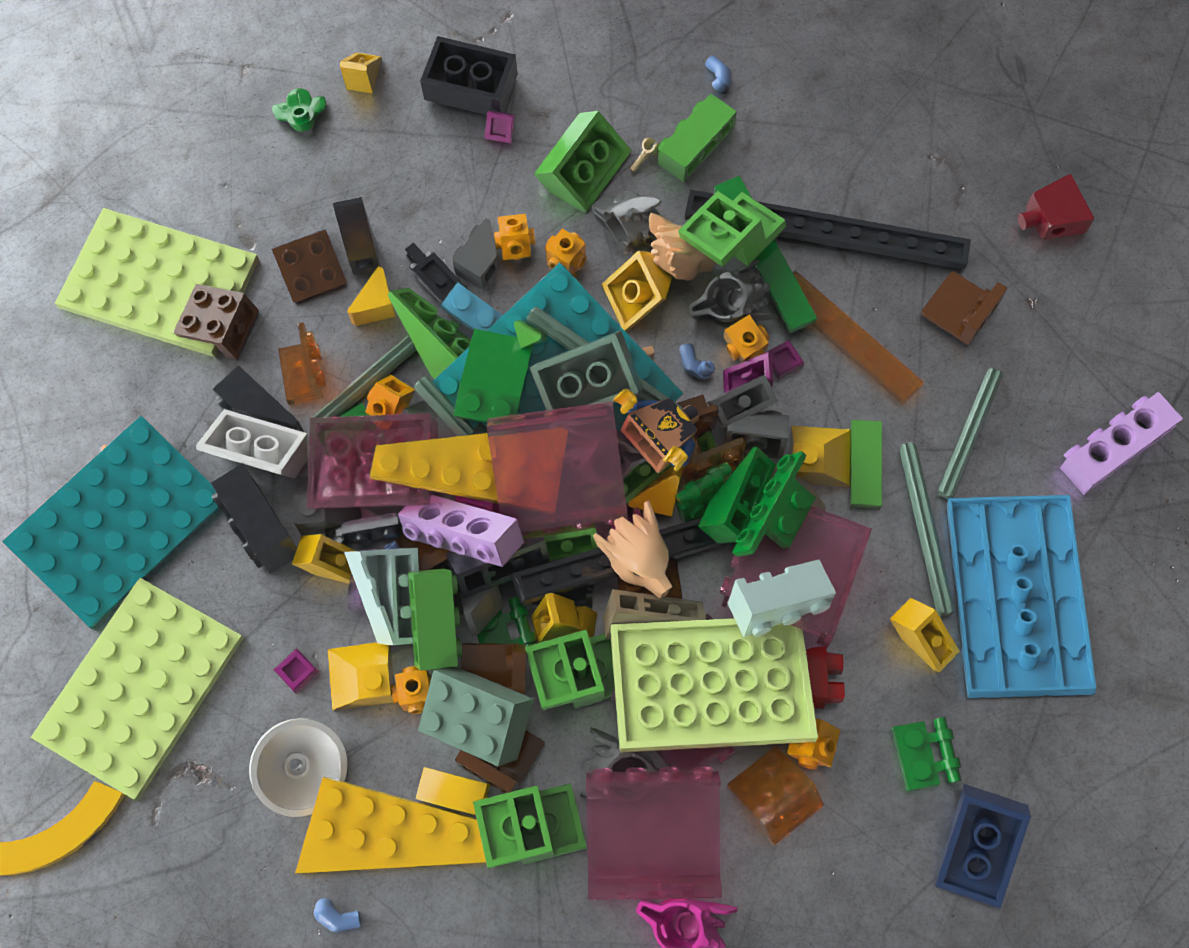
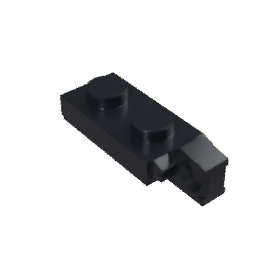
(432, 272)
(367, 529)

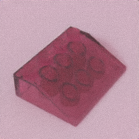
(344, 454)

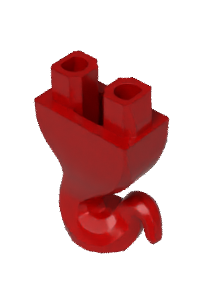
(819, 666)

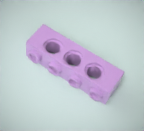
(1088, 473)
(463, 529)

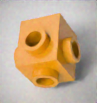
(514, 237)
(566, 249)
(742, 332)
(389, 397)
(411, 701)
(819, 752)

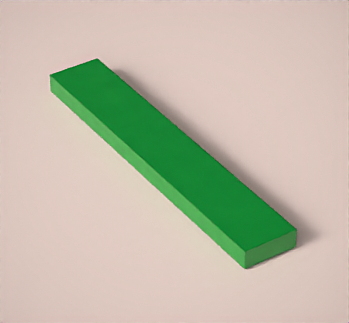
(775, 270)

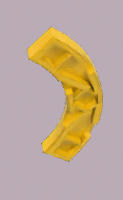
(63, 837)

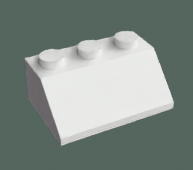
(256, 443)

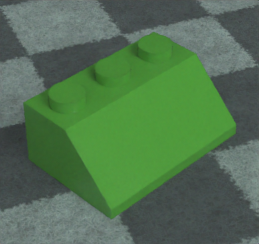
(583, 160)

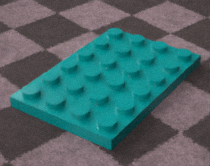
(114, 521)

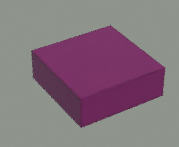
(500, 126)
(785, 359)
(296, 670)

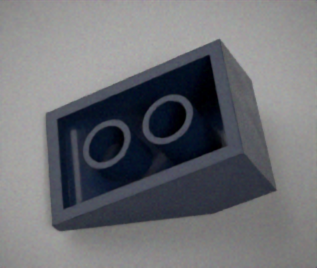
(983, 845)

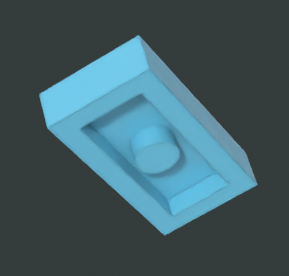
(469, 309)

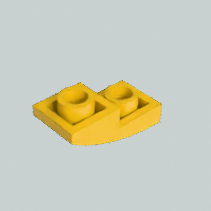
(450, 790)

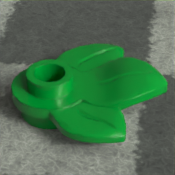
(299, 109)

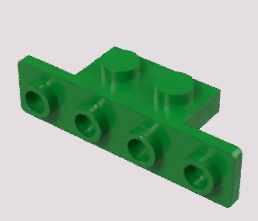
(779, 510)

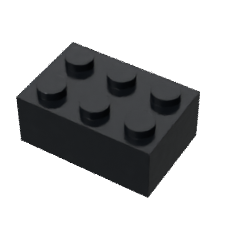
(468, 76)
(253, 519)

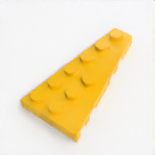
(442, 465)
(379, 830)

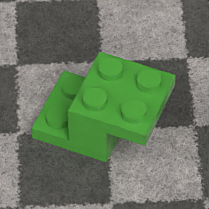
(732, 228)
(572, 670)
(529, 825)

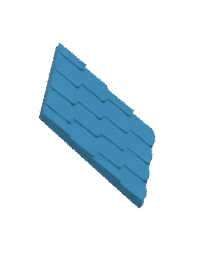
(1020, 597)

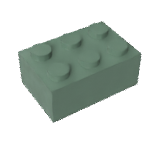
(587, 374)
(475, 715)

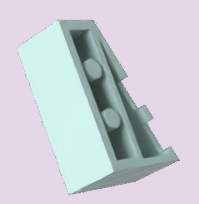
(385, 590)
(780, 598)

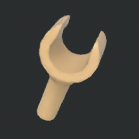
(647, 151)

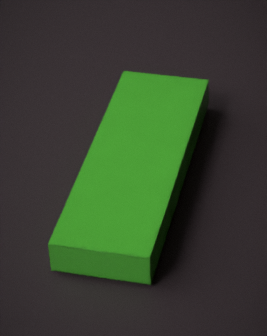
(866, 464)

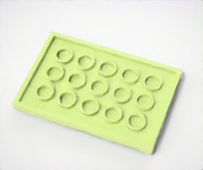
(144, 274)
(710, 686)
(137, 689)

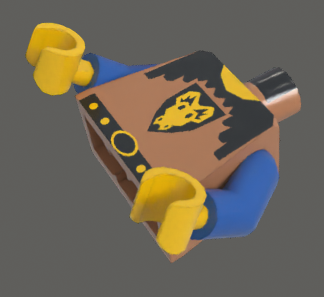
(659, 430)

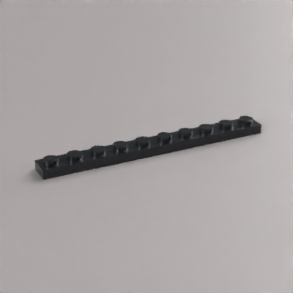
(860, 234)

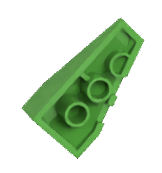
(434, 337)

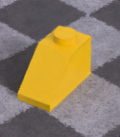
(323, 557)
(925, 633)

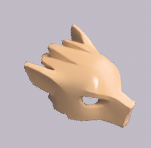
(674, 253)
(638, 550)

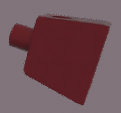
(1057, 210)

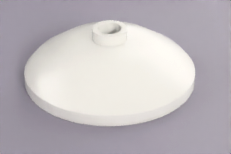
(295, 790)

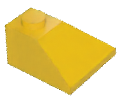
(636, 288)
(826, 453)
(360, 675)

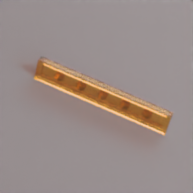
(860, 345)

